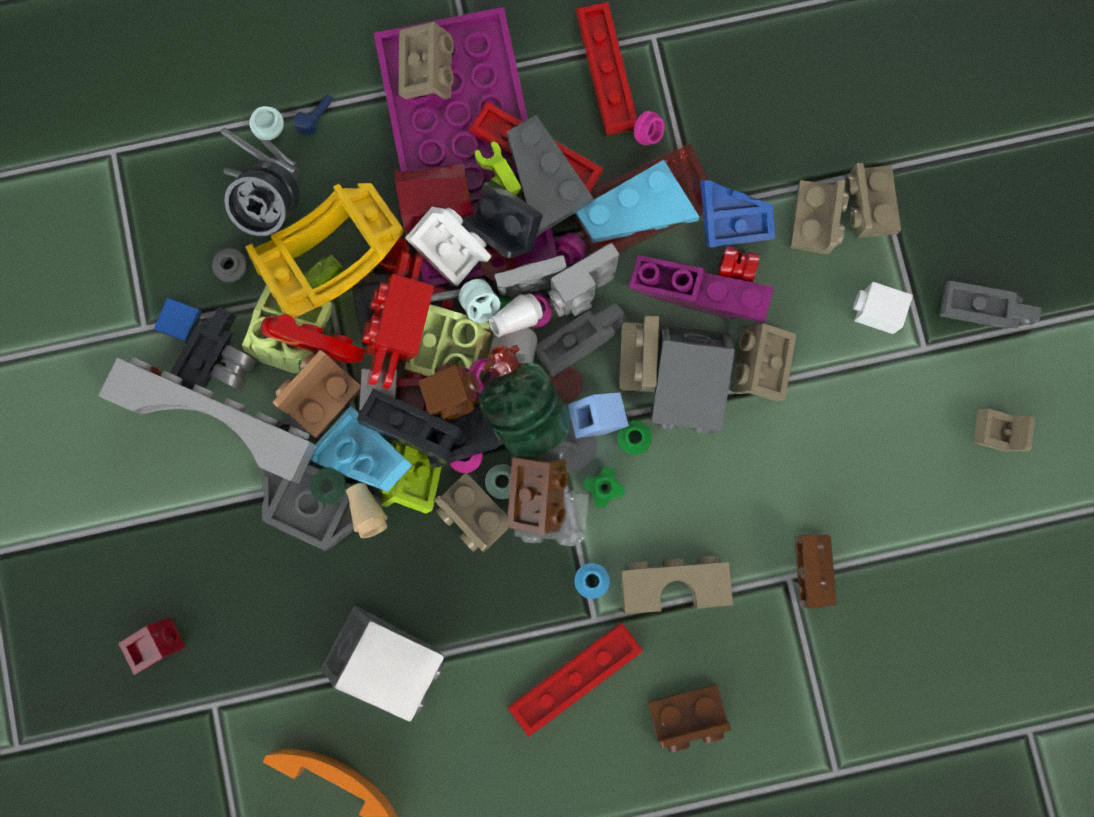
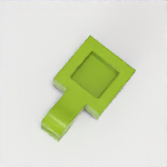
(502, 172)

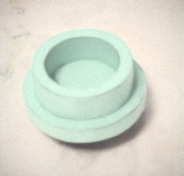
(266, 123)

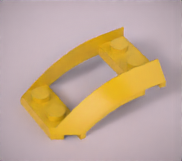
(276, 257)

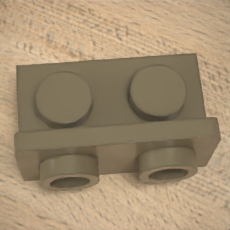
(425, 61)
(873, 201)
(817, 216)
(639, 355)
(763, 361)
(473, 512)

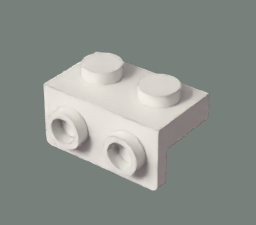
(447, 244)

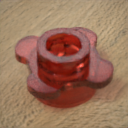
(502, 360)

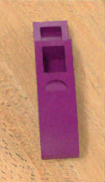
(701, 291)

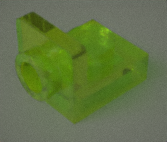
(323, 271)

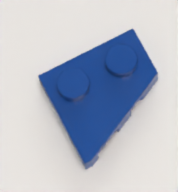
(734, 216)

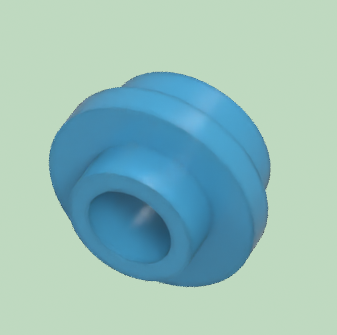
(600, 572)

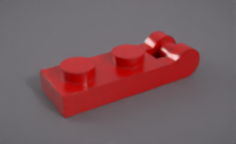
(311, 338)

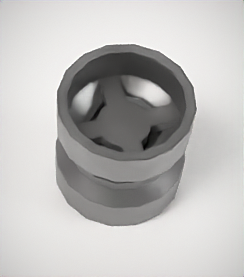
(233, 367)

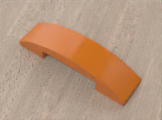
(294, 761)

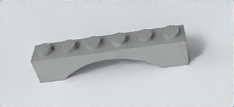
(144, 392)

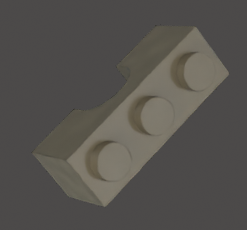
(707, 581)

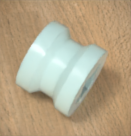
(476, 309)

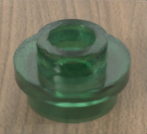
(338, 490)

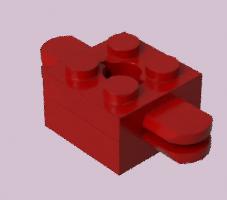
(398, 319)

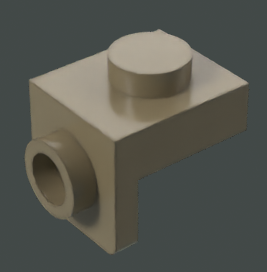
(1004, 431)

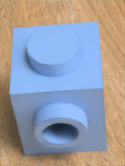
(598, 415)

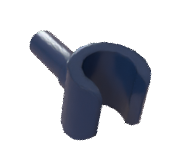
(307, 123)

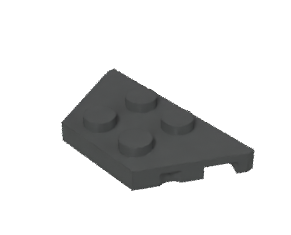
(298, 513)

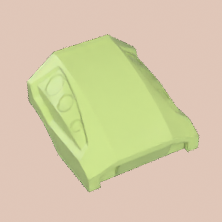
(450, 339)
(273, 351)

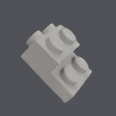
(576, 286)

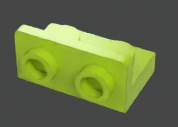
(417, 485)

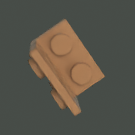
(317, 393)

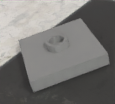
(529, 277)

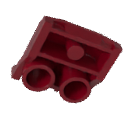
(429, 188)

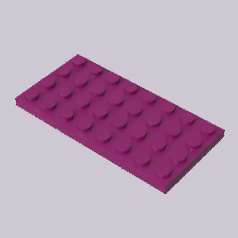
(436, 130)

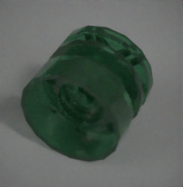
(525, 411)

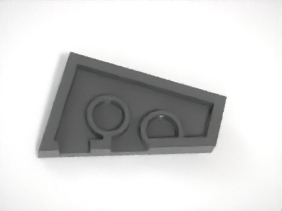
(545, 174)

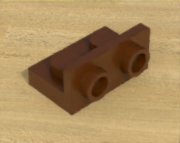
(537, 494)
(815, 571)
(689, 718)

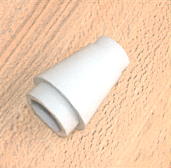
(517, 315)

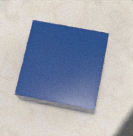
(177, 320)

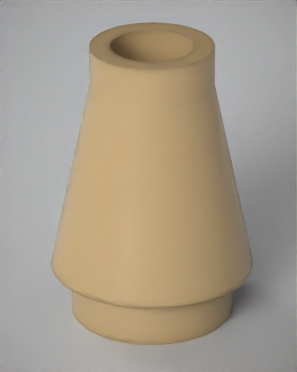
(365, 511)

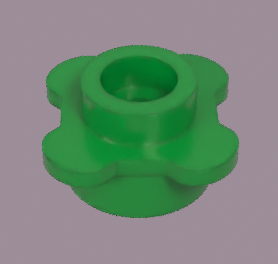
(594, 485)

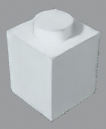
(882, 307)

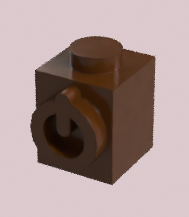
(450, 391)

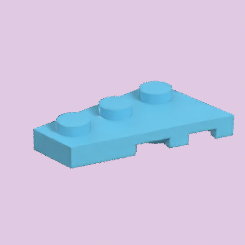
(638, 205)
(360, 453)

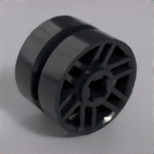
(262, 198)

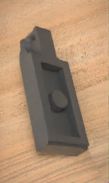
(986, 306)
(579, 338)

